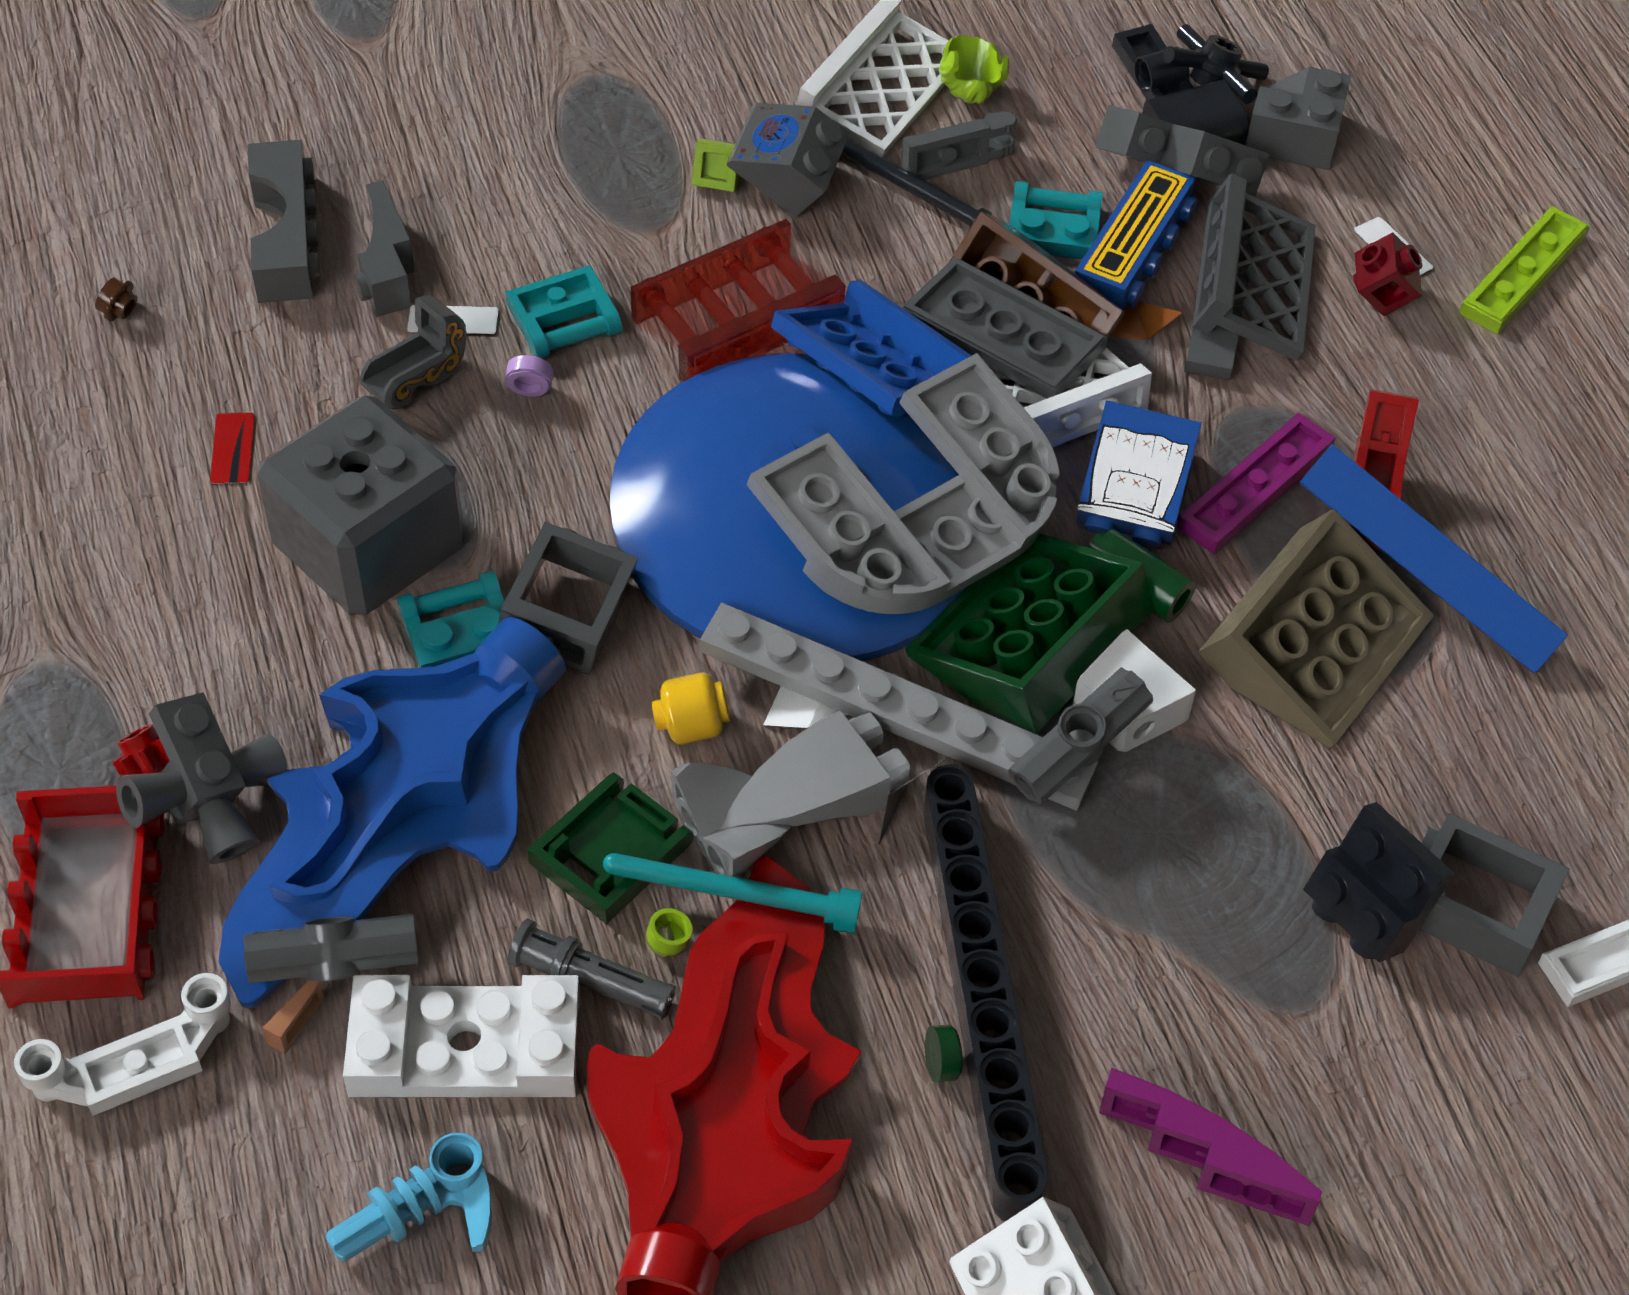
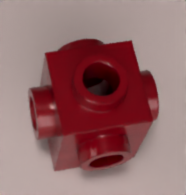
(1388, 273)

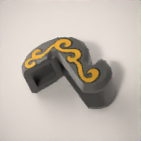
(420, 359)

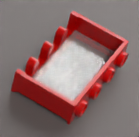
(80, 899)

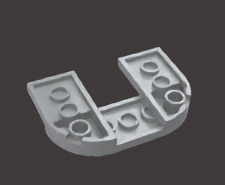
(945, 537)

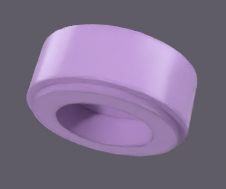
(529, 375)

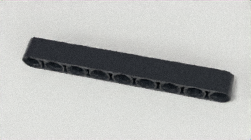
(983, 1007)

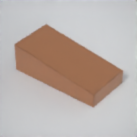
(291, 1019)

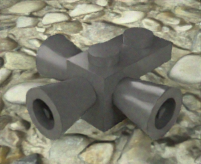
(200, 777)

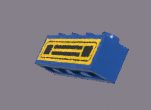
(1138, 233)

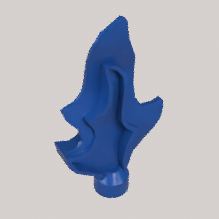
(422, 774)

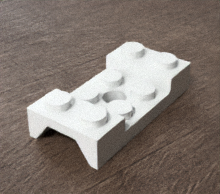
(405, 1031)

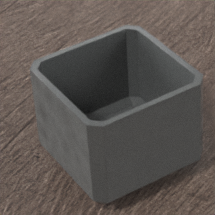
(362, 504)

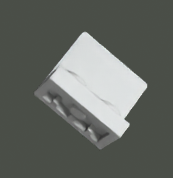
(1032, 1255)

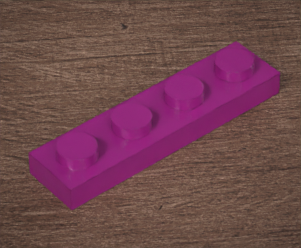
(1255, 483)

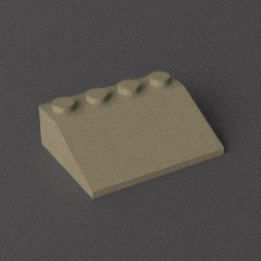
(1318, 630)

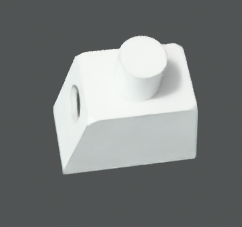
(1170, 692)

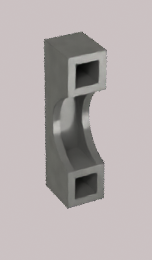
(283, 255)

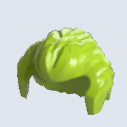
(972, 68)

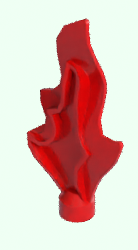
(723, 1105)

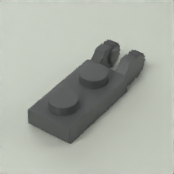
(959, 145)

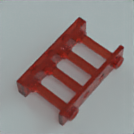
(735, 336)

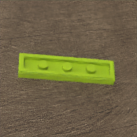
(1524, 270)

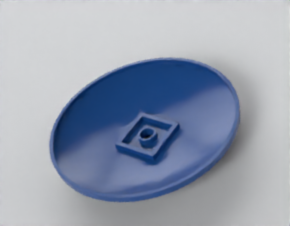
(708, 538)

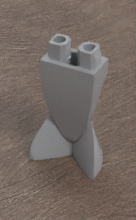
(808, 780)

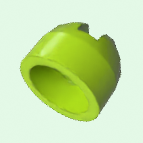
(677, 932)

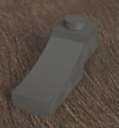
(387, 258)

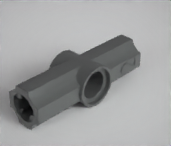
(1059, 756)
(330, 948)

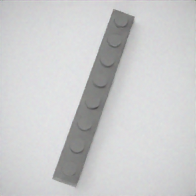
(862, 688)

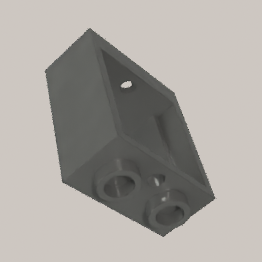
(574, 640)
(1475, 931)

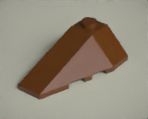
(1024, 265)

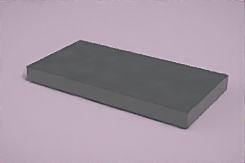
(1006, 328)

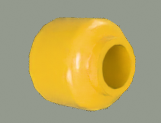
(691, 708)

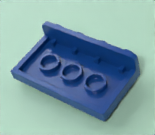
(869, 344)

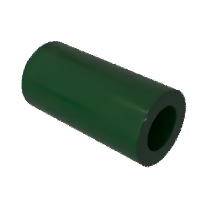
(1168, 586)

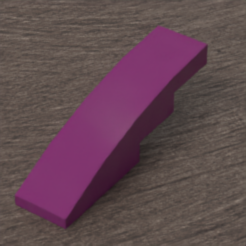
(1230, 1159)

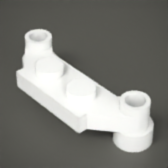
(134, 1063)

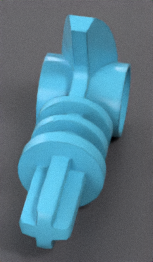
(424, 1191)

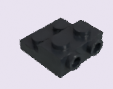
(1378, 884)

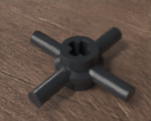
(1216, 61)

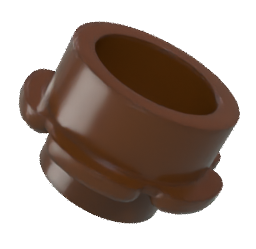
(116, 299)

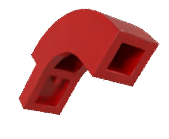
(1385, 439)

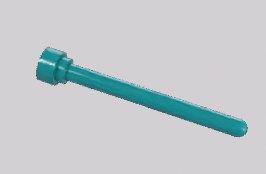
(837, 908)

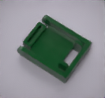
(601, 827)

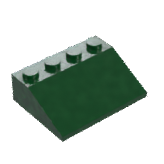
(1033, 629)

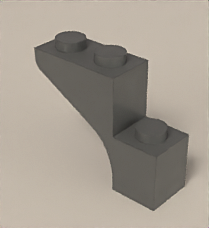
(1180, 148)

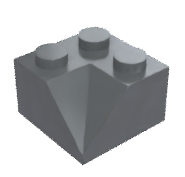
(1300, 117)

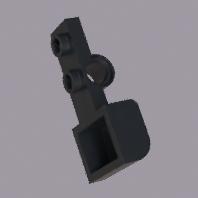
(1171, 94)

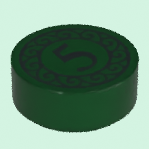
(943, 1053)

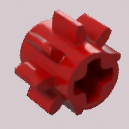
(141, 752)

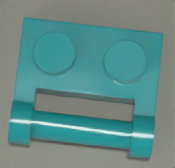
(1054, 231)
(561, 300)
(455, 634)

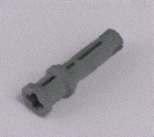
(567, 957)

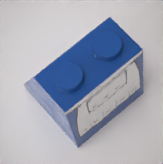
(1138, 474)

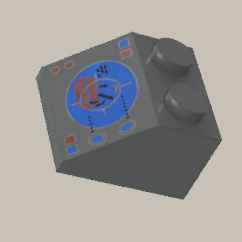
(788, 153)

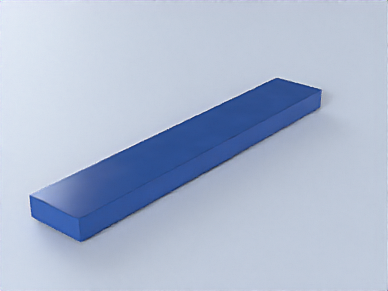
(1433, 559)

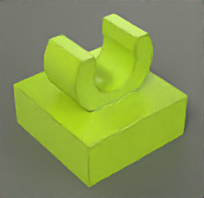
(711, 167)

